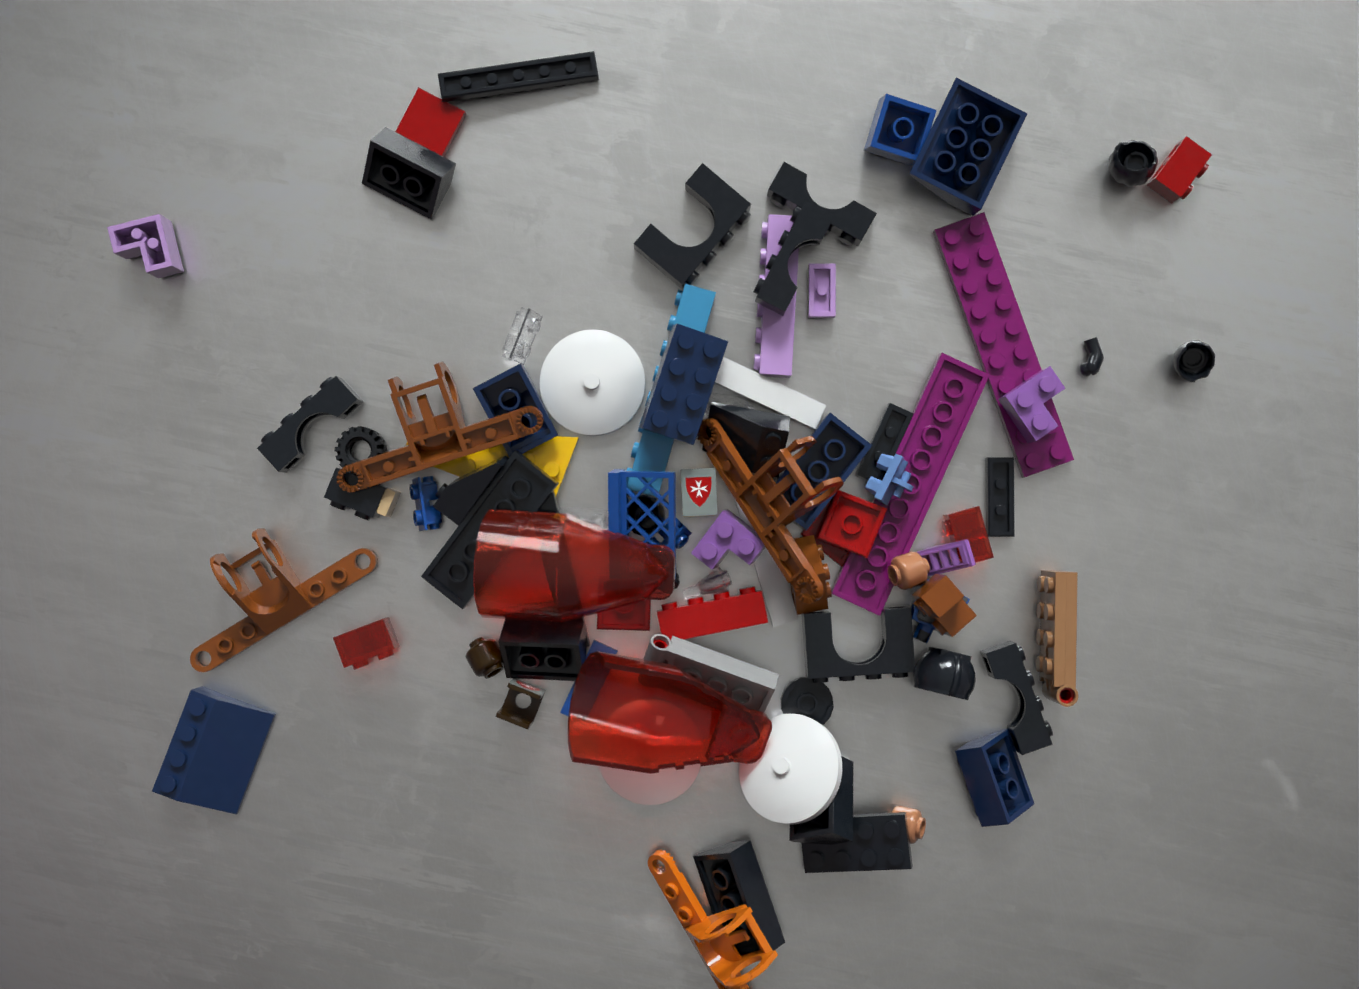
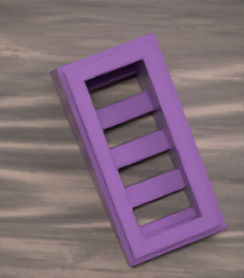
(933, 559)

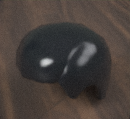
(1193, 360)
(647, 523)

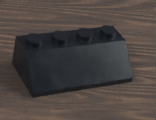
(735, 879)

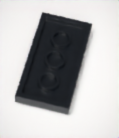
(877, 844)

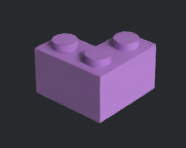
(1026, 405)
(728, 534)

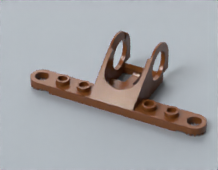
(437, 437)
(765, 504)
(277, 599)

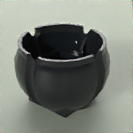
(945, 673)

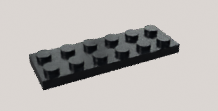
(516, 487)

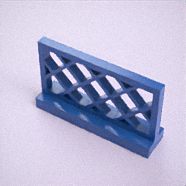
(618, 504)

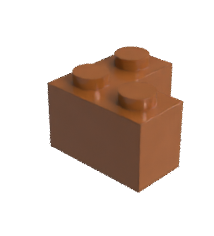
(814, 555)
(944, 604)

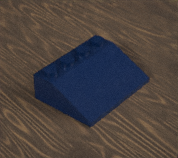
(967, 146)
(213, 751)

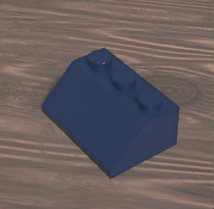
(994, 778)

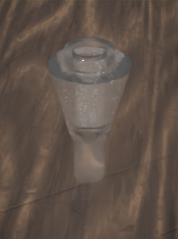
(715, 582)

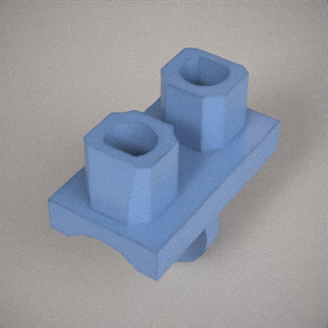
(894, 481)

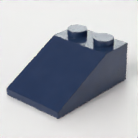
(510, 392)

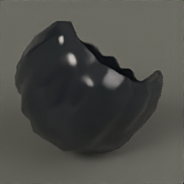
(1132, 162)

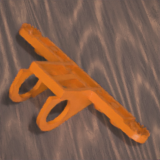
(708, 934)

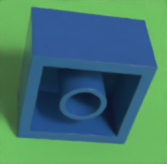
(899, 129)

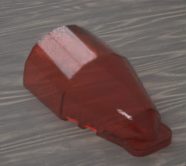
(562, 567)
(657, 718)

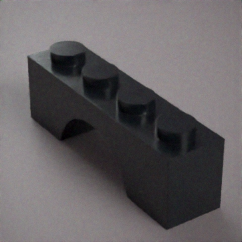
(790, 190)
(808, 229)
(285, 445)
(1028, 727)

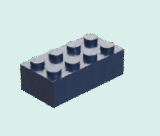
(683, 384)
(834, 455)

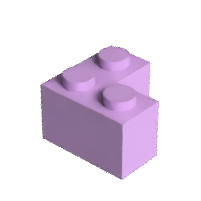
(151, 239)

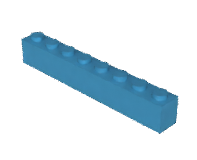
(655, 449)

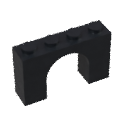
(683, 262)
(893, 656)

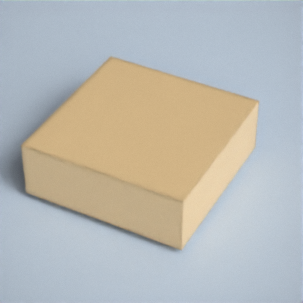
(388, 502)

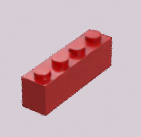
(713, 615)

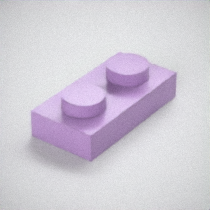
(821, 290)

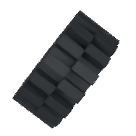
(352, 436)

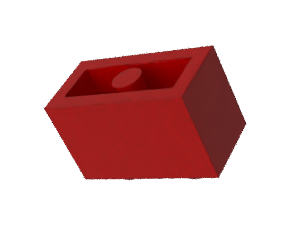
(1179, 170)

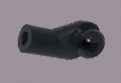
(1095, 358)

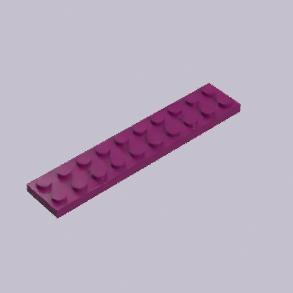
(998, 332)
(928, 449)

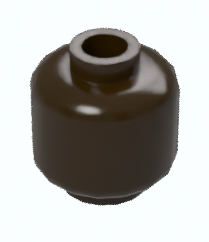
(485, 657)

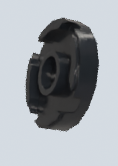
(807, 699)

